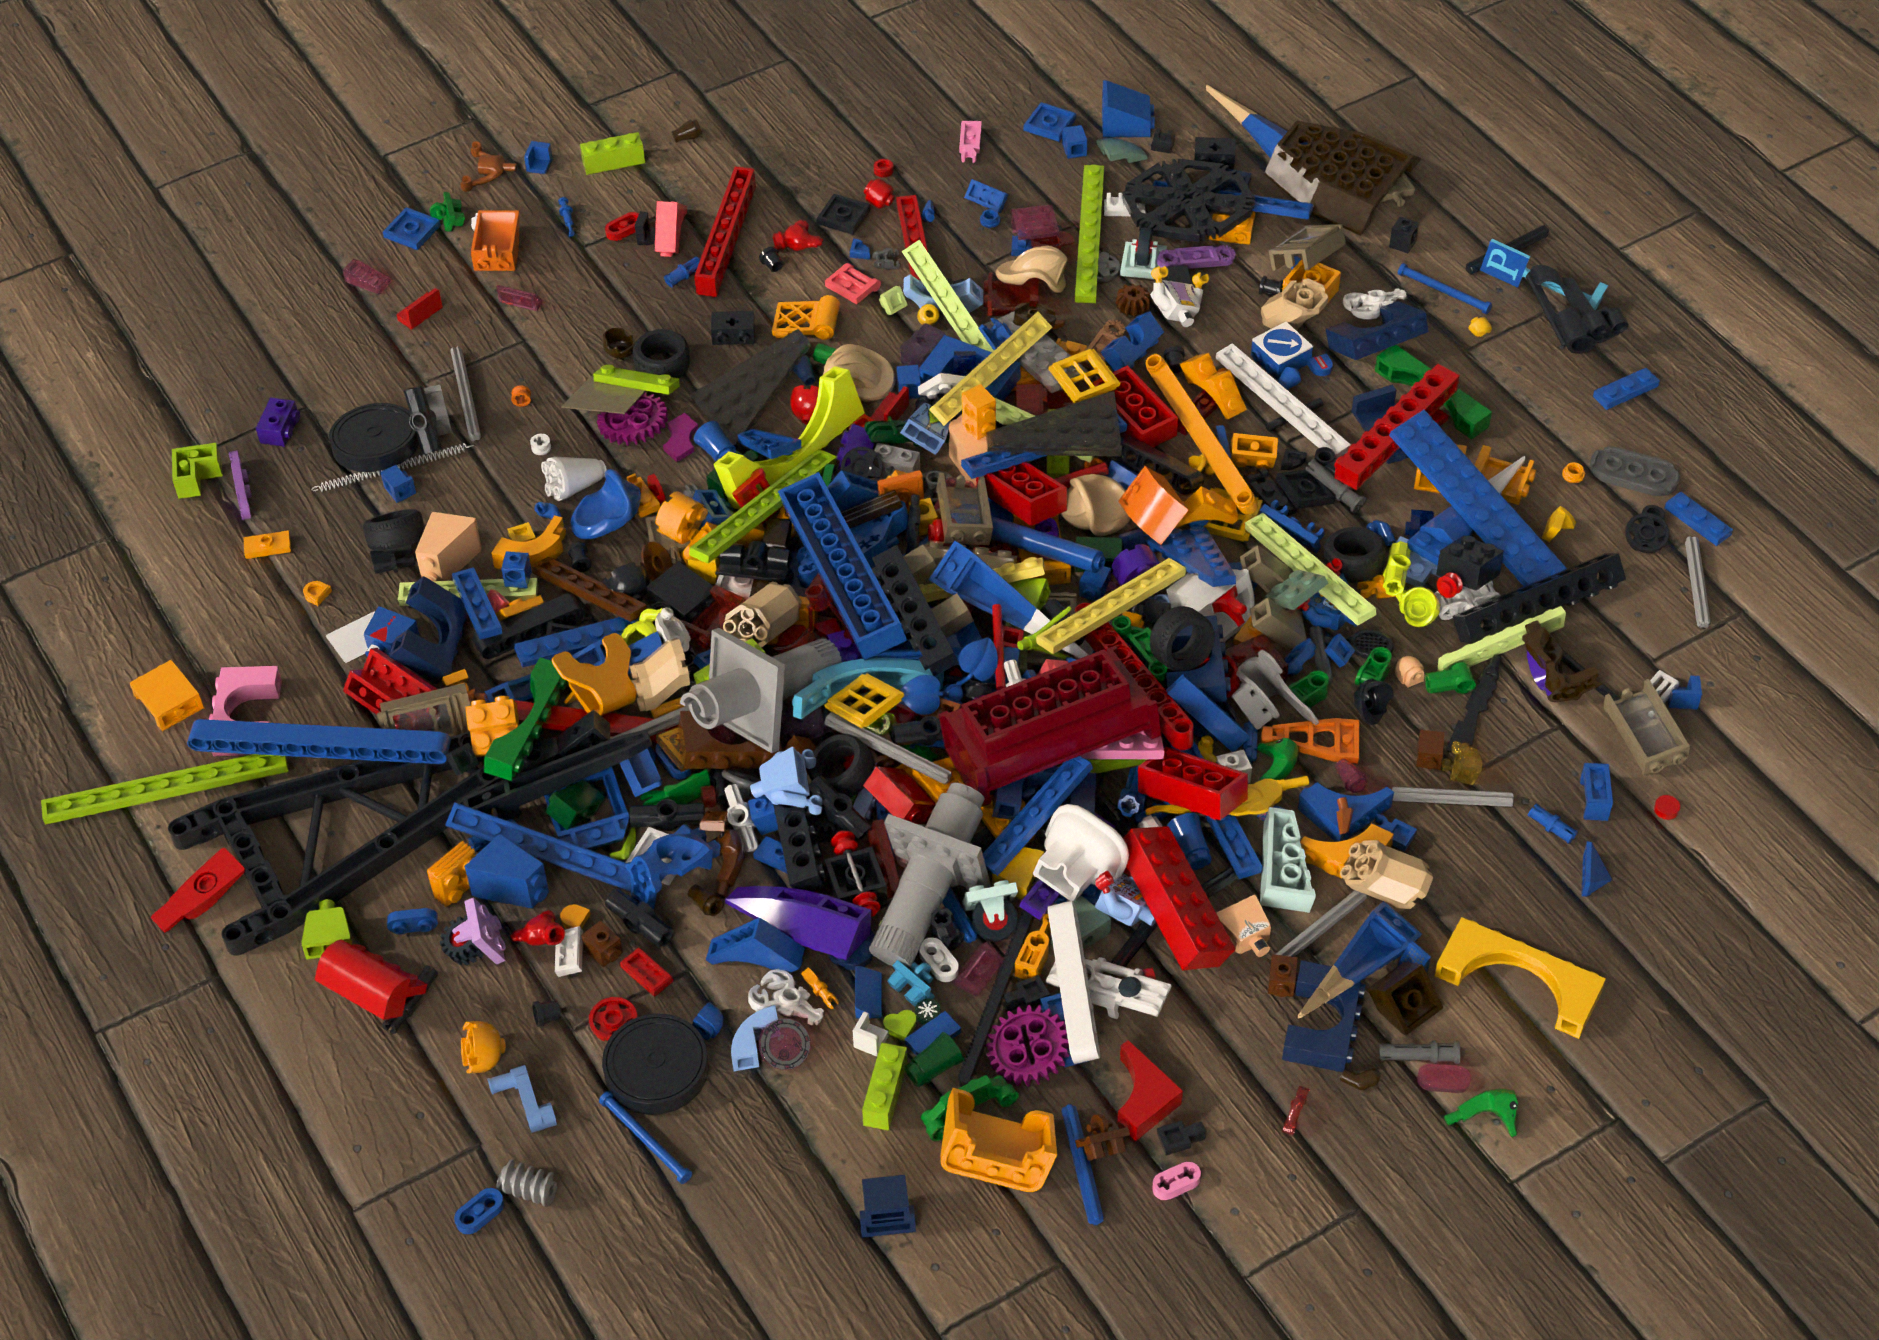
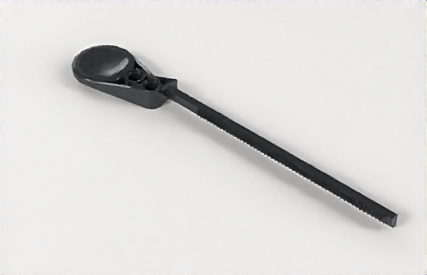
(1004, 975)

